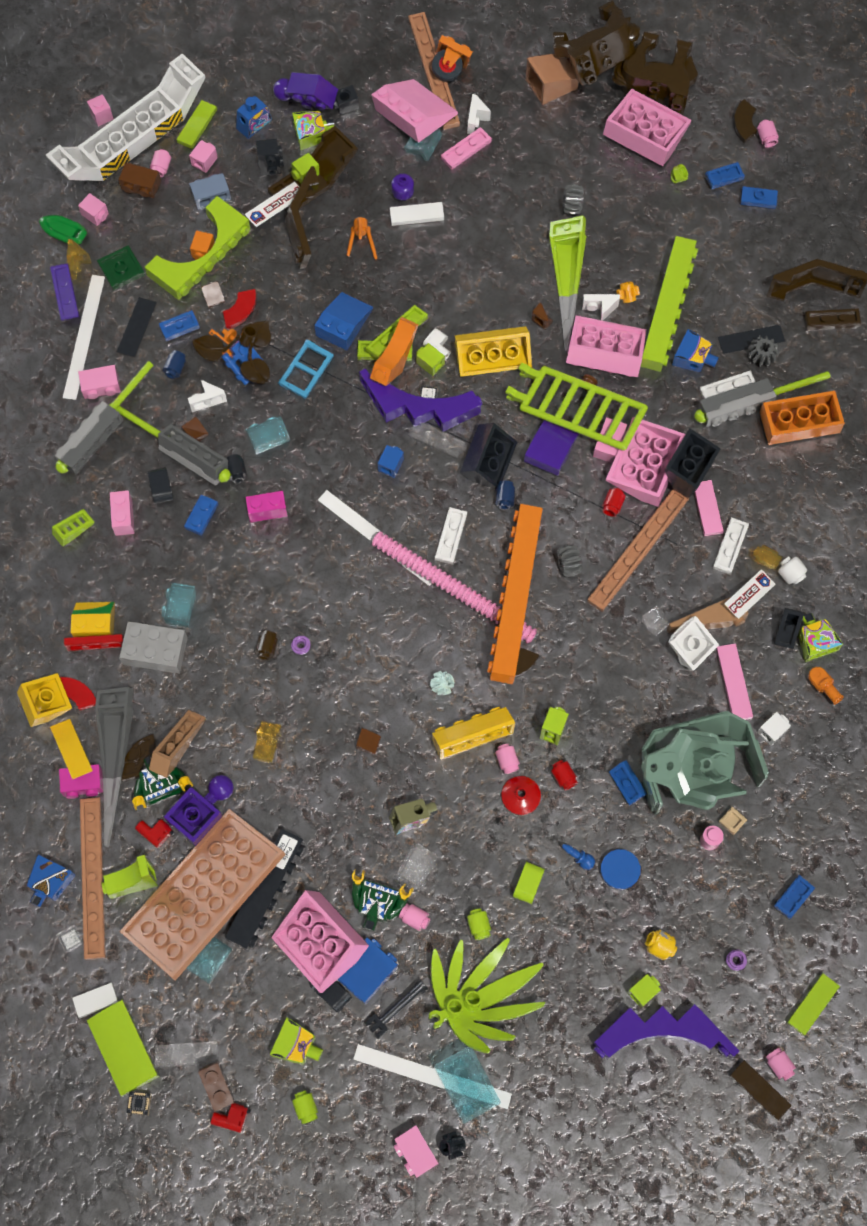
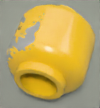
(661, 944)

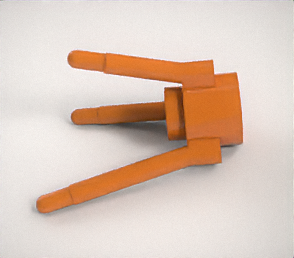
(360, 228)

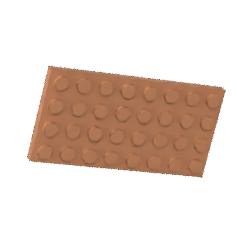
(202, 894)

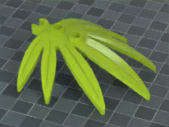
(466, 1006)

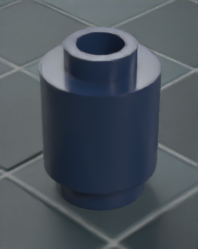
(174, 364)
(505, 495)

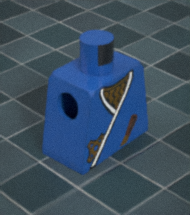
(48, 880)

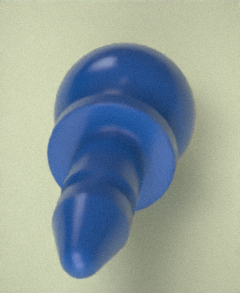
(585, 860)

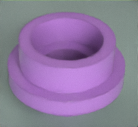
(300, 639)
(740, 955)

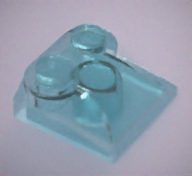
(210, 960)

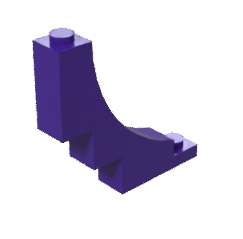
(446, 411)
(691, 1027)

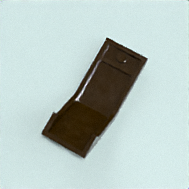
(332, 156)
(294, 223)
(821, 274)

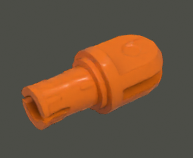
(824, 683)

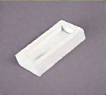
(95, 1000)

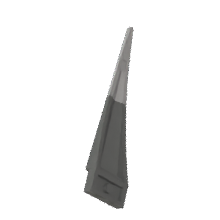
(114, 722)

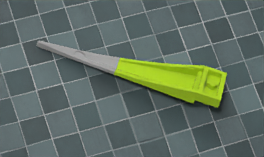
(568, 248)

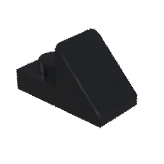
(789, 627)

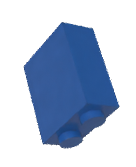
(369, 972)

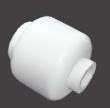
(792, 570)

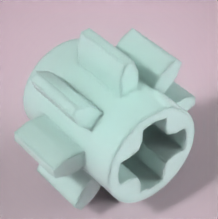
(442, 683)

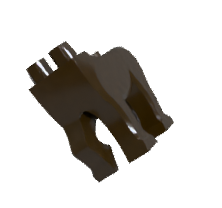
(599, 48)
(658, 80)

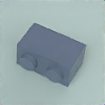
(207, 189)

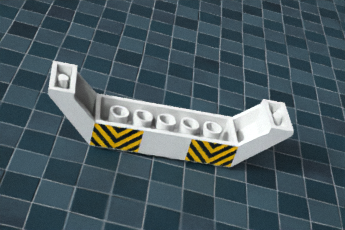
(134, 128)

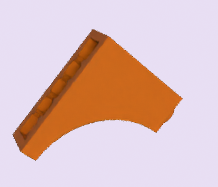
(395, 355)

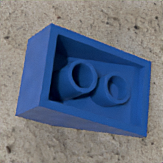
(342, 320)

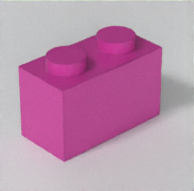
(266, 506)
(87, 784)

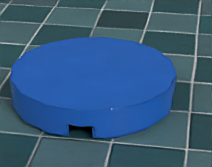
(620, 869)

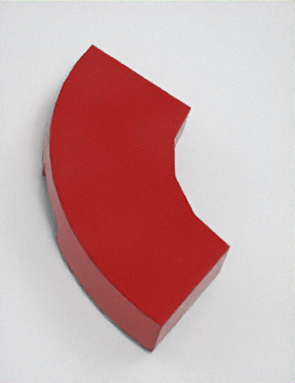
(241, 309)
(78, 693)

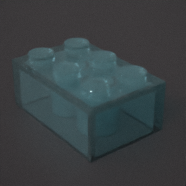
(467, 1085)

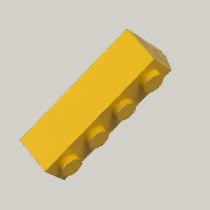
(493, 351)
(473, 732)

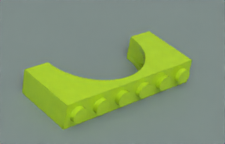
(181, 277)

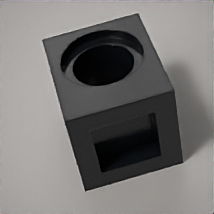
(351, 103)

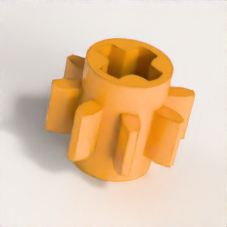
(628, 292)

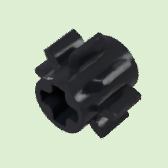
(452, 1145)

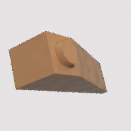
(712, 617)
(175, 744)

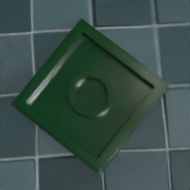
(121, 267)

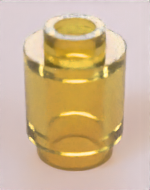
(767, 557)

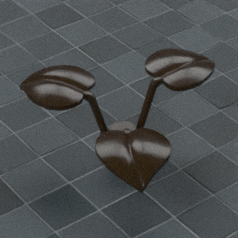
(252, 335)

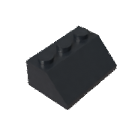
(488, 455)
(691, 463)

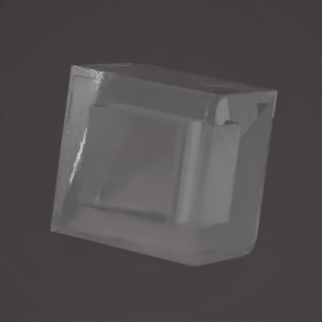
(655, 620)

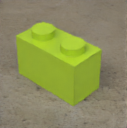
(554, 725)

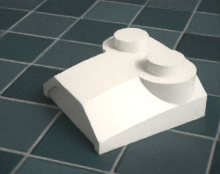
(692, 643)

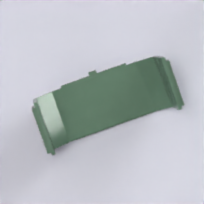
(722, 724)

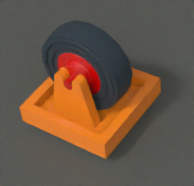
(450, 59)

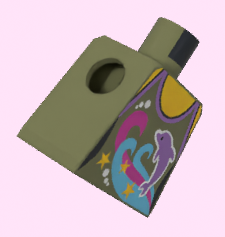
(411, 815)

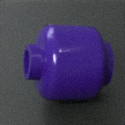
(402, 187)

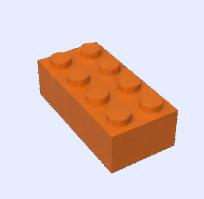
(801, 417)

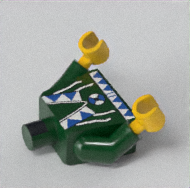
(155, 788)
(377, 901)

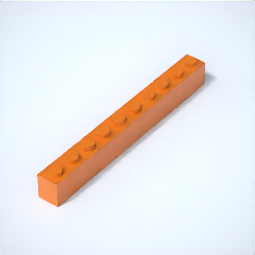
(516, 594)

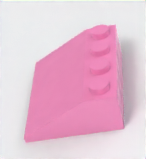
(412, 108)
(646, 127)
(606, 346)
(643, 464)
(319, 940)

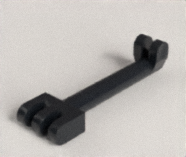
(380, 1023)

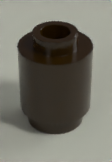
(266, 645)

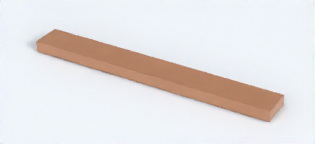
(427, 51)
(637, 550)
(92, 878)

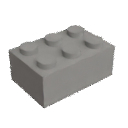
(153, 647)

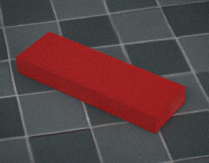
(94, 642)

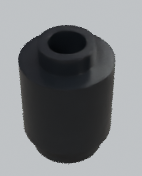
(237, 468)

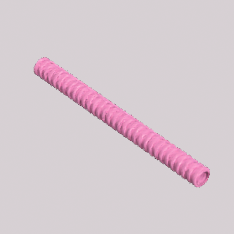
(444, 581)

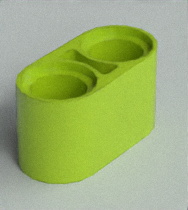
(528, 882)

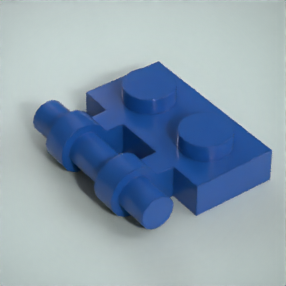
(241, 354)

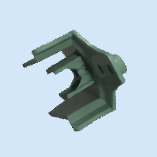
(695, 768)

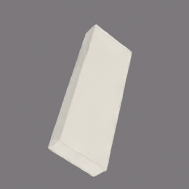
(416, 213)
(726, 384)
(451, 535)
(730, 546)

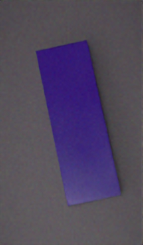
(64, 292)

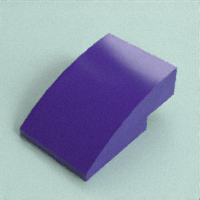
(550, 447)

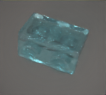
(424, 147)

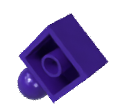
(307, 89)
(194, 804)

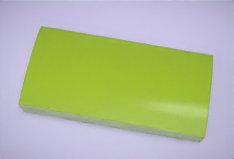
(122, 1048)

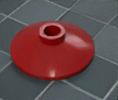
(517, 804)

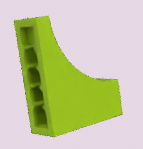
(130, 879)

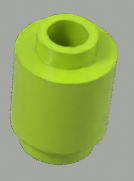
(479, 924)
(305, 1107)

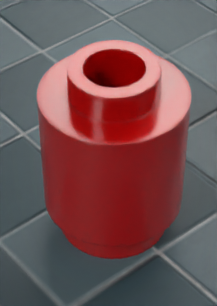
(613, 502)
(564, 775)

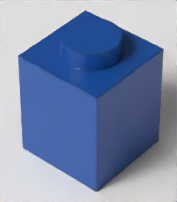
(390, 461)

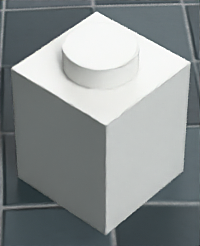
(774, 728)

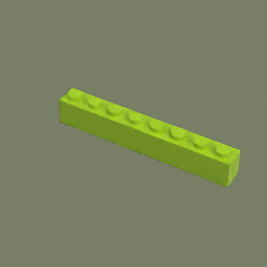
(668, 304)

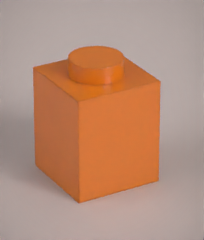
(201, 244)

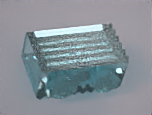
(268, 434)
(179, 604)

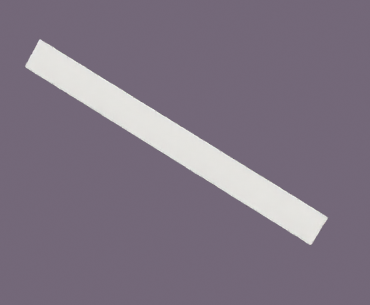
(84, 336)
(356, 521)
(410, 1069)

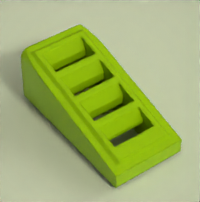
(75, 531)

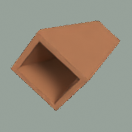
(550, 77)

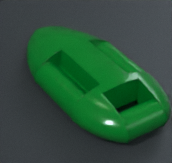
(63, 228)

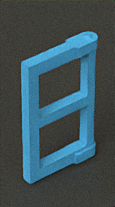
(316, 375)

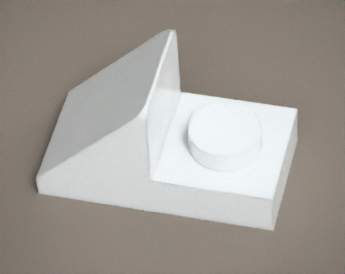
(478, 112)
(604, 302)
(211, 397)

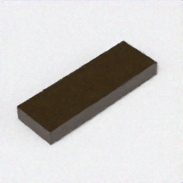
(832, 319)
(760, 1090)

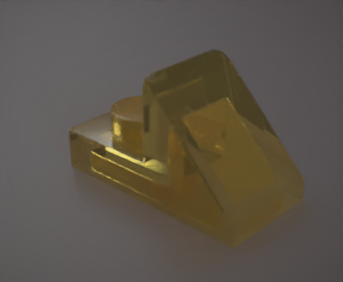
(75, 257)
(267, 742)

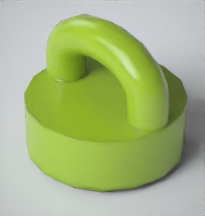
(679, 174)

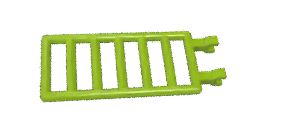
(525, 399)

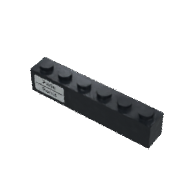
(263, 899)

